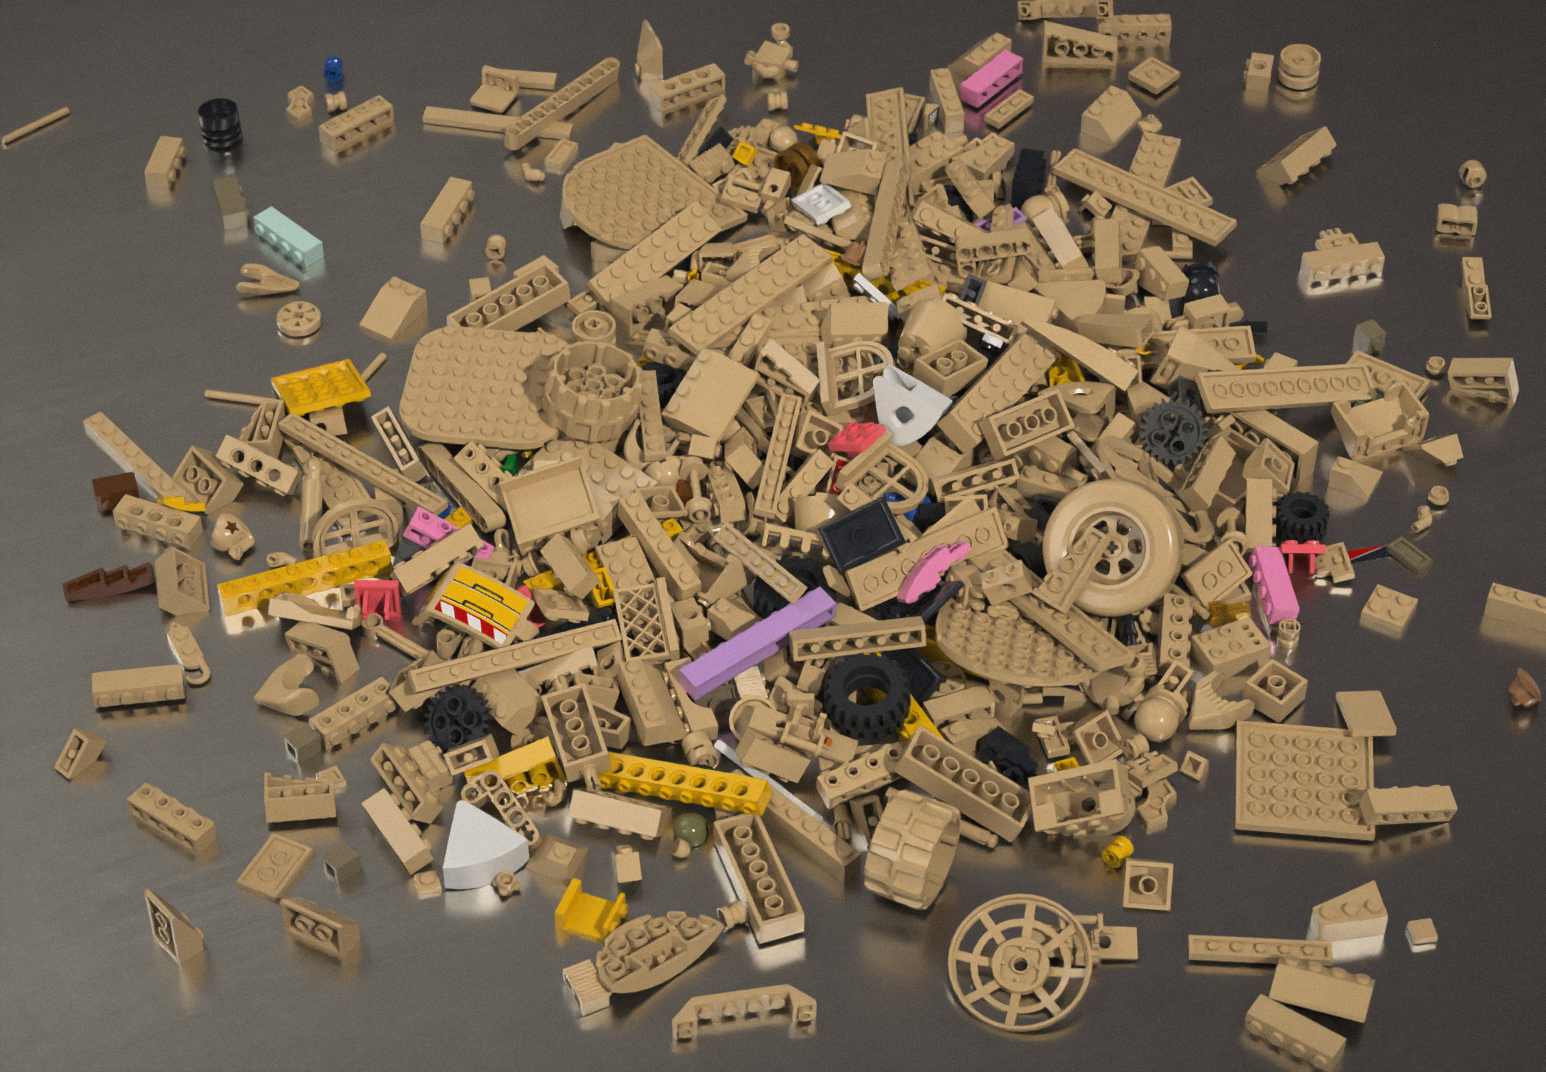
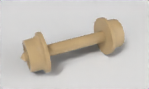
(698, 508)
(1231, 523)
(581, 539)

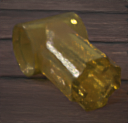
(1225, 613)

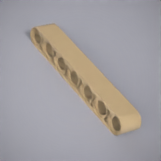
(461, 487)

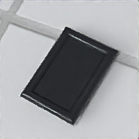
(861, 535)
(934, 600)
(921, 674)

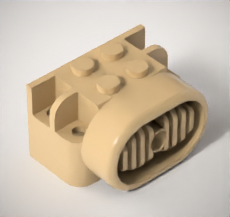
(1064, 800)

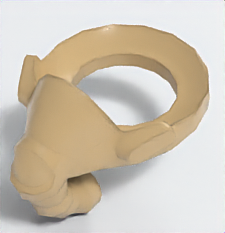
(500, 547)

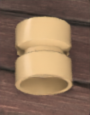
(699, 749)

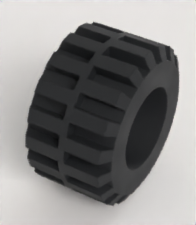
(667, 380)
(1301, 517)

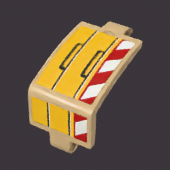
(479, 607)

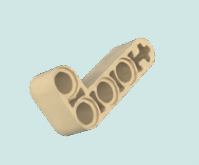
(1016, 243)
(508, 811)

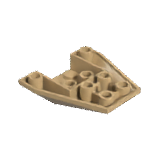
(1186, 357)

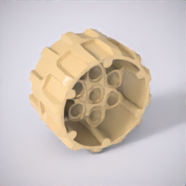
(592, 391)
(912, 849)

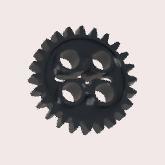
(470, 704)

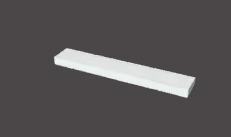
(729, 752)

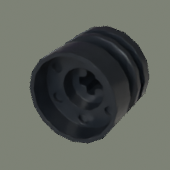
(219, 122)

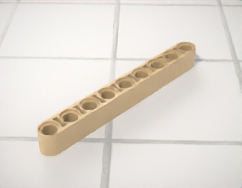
(561, 103)
(886, 218)

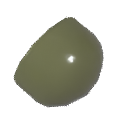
(691, 828)

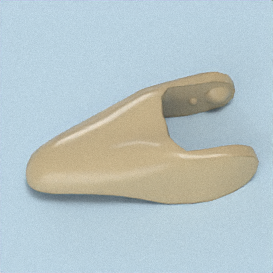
(269, 281)

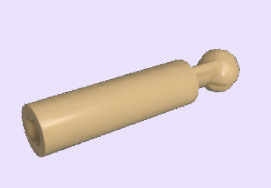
(310, 502)

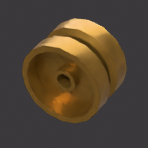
(797, 161)

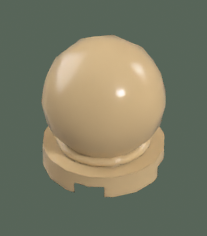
(1038, 204)
(1160, 714)

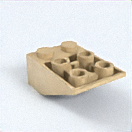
(939, 458)

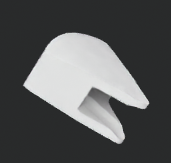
(907, 405)
(480, 849)

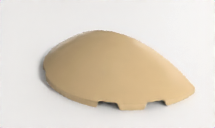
(653, 950)

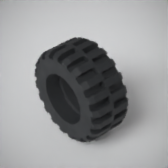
(805, 570)
(867, 672)

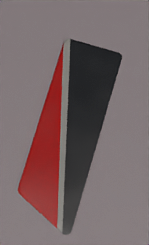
(1368, 554)

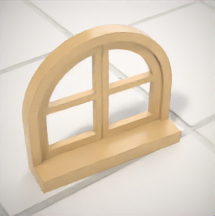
(829, 378)
(866, 463)
(390, 536)

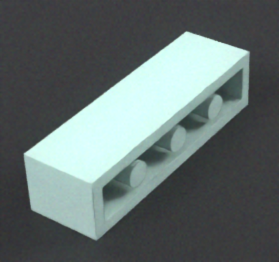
(288, 237)

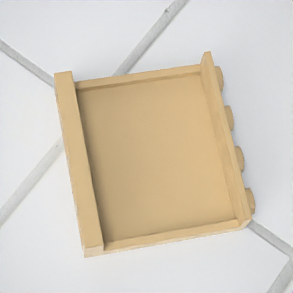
(1015, 306)
(550, 503)

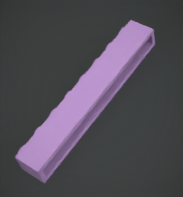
(755, 643)

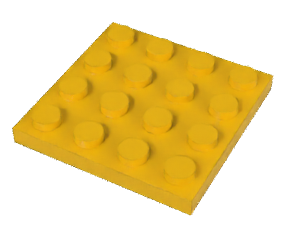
(321, 387)

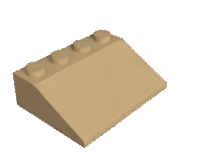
(709, 395)

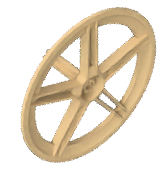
(1150, 469)

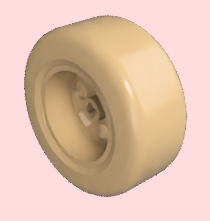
(1151, 521)

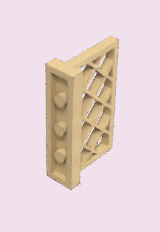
(665, 623)

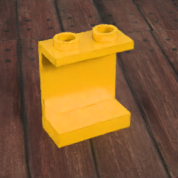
(588, 914)

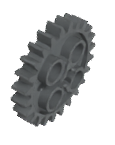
(1190, 438)

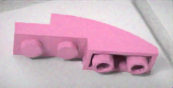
(925, 573)

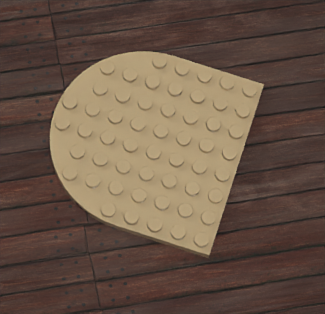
(635, 191)
(1010, 648)

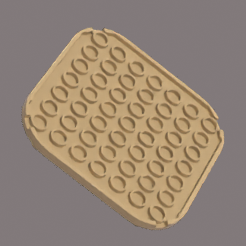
(480, 387)

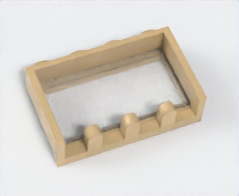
(794, 542)

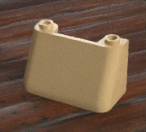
(1381, 424)
(718, 575)

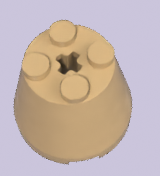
(929, 328)
(817, 511)

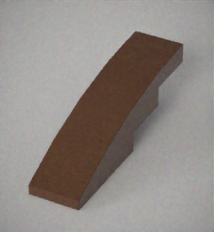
(103, 584)

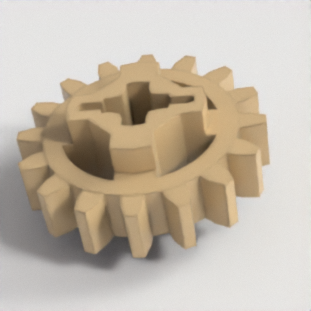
(746, 134)

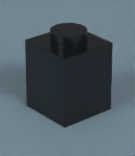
(929, 515)

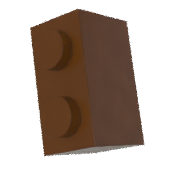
(112, 488)

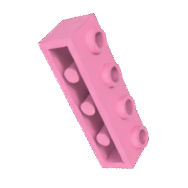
(991, 78)
(428, 528)
(1273, 584)

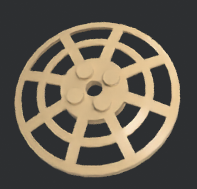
(1021, 949)

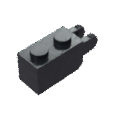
(1007, 751)

